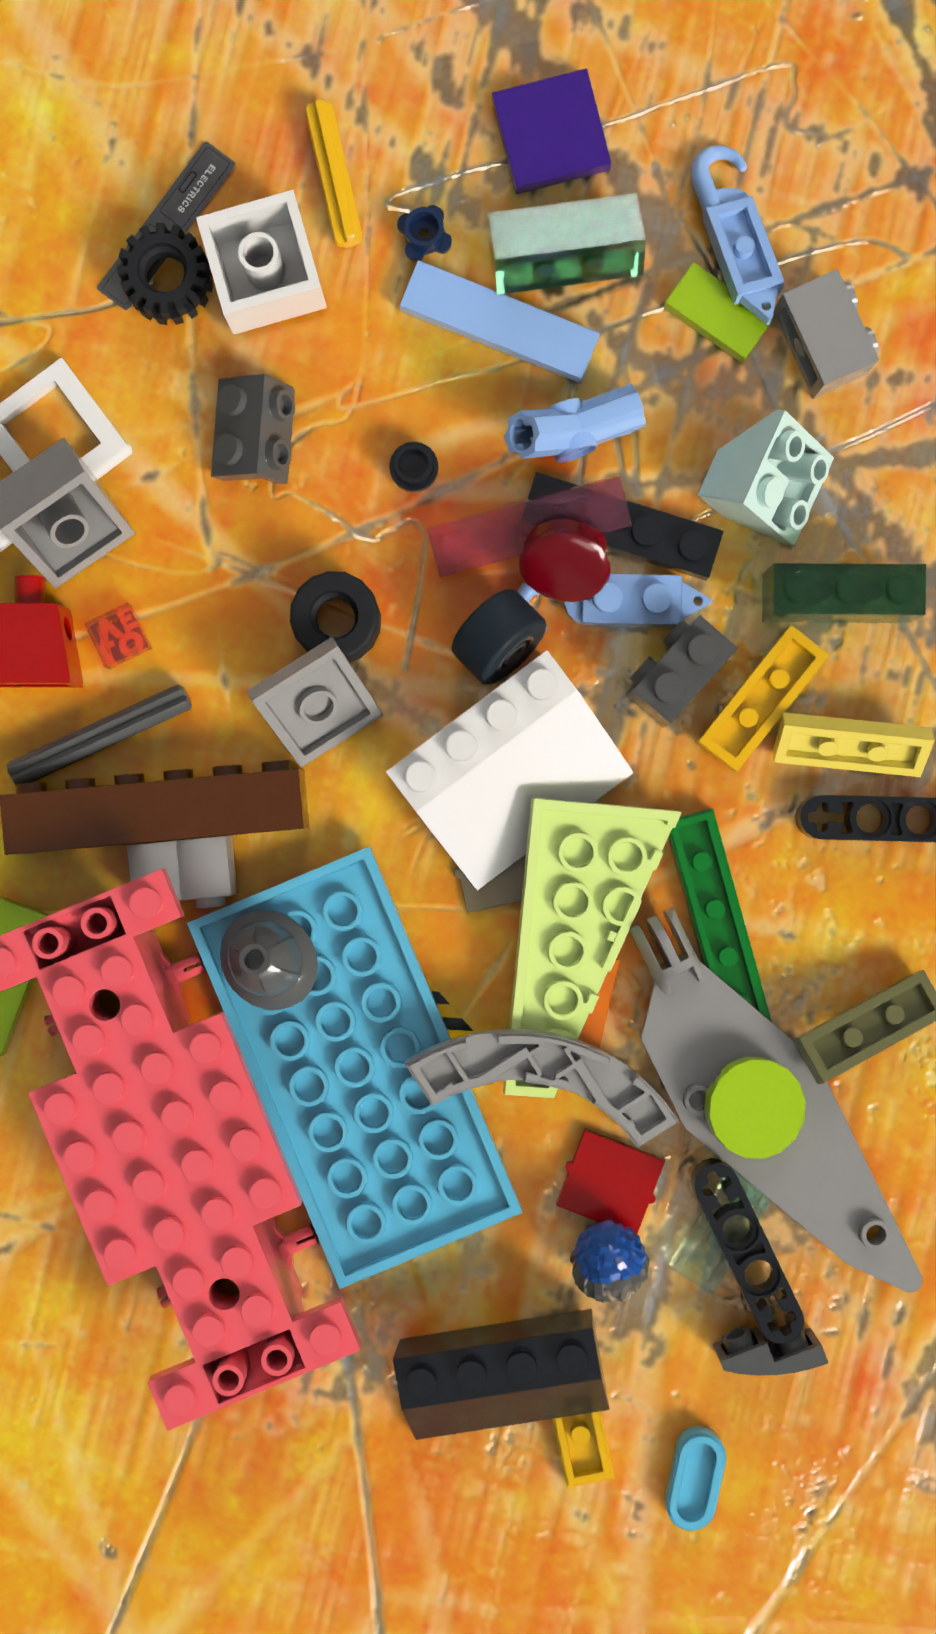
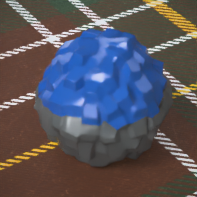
(609, 1262)

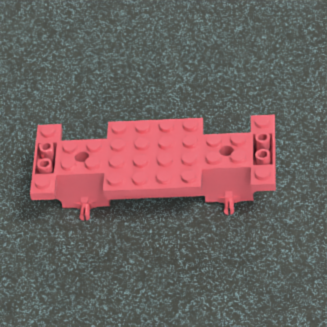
(171, 1150)

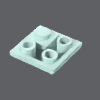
(768, 477)

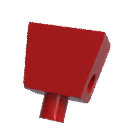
(37, 640)

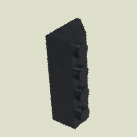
(500, 1374)

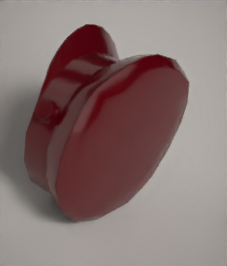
(565, 560)

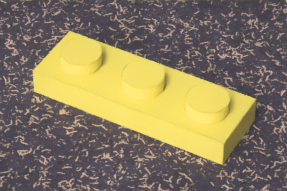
(852, 744)

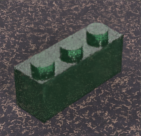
(566, 243)
(843, 593)

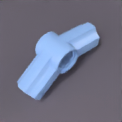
(574, 425)

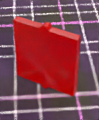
(610, 1181)

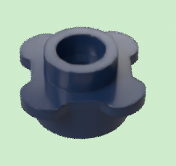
(420, 219)

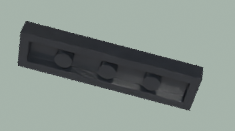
(654, 535)

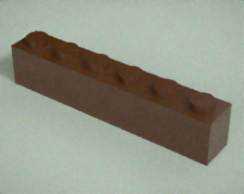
(154, 810)

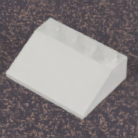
(513, 745)

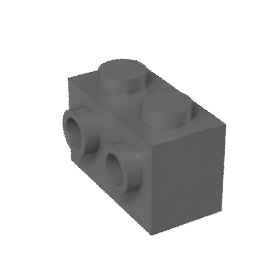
(682, 671)

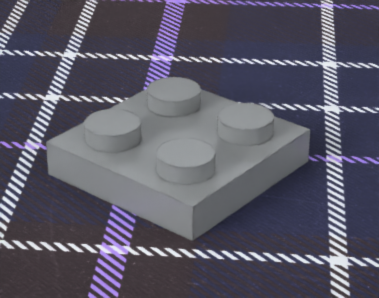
(315, 702)

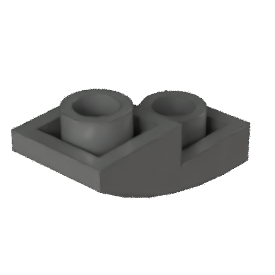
(748, 1353)

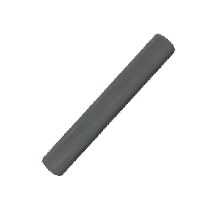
(99, 735)

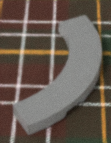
(544, 1060)

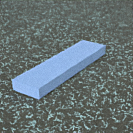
(499, 321)

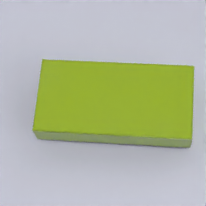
(708, 309)

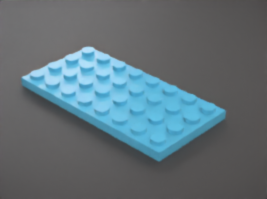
(359, 1135)

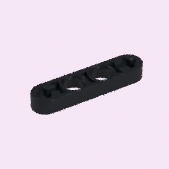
(892, 811)
(746, 1250)

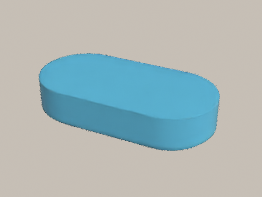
(695, 1478)

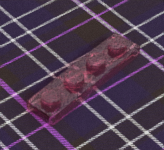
(503, 530)

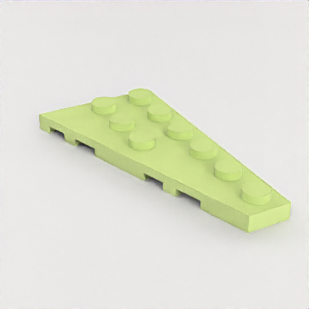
(576, 909)

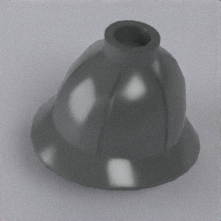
(268, 959)

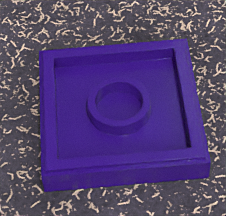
(551, 131)

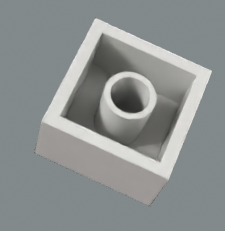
(261, 262)

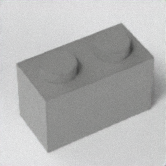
(826, 333)

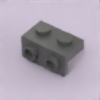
(253, 429)

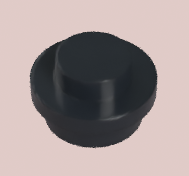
(413, 467)

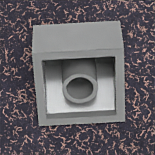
(60, 514)

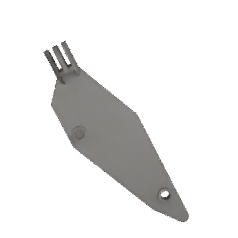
(822, 1177)

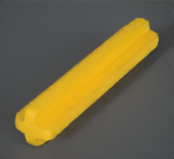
(333, 174)

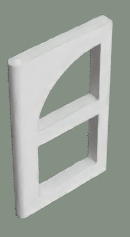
(99, 460)

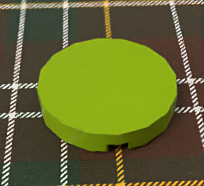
(755, 1107)

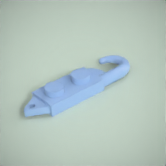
(737, 236)
(634, 601)

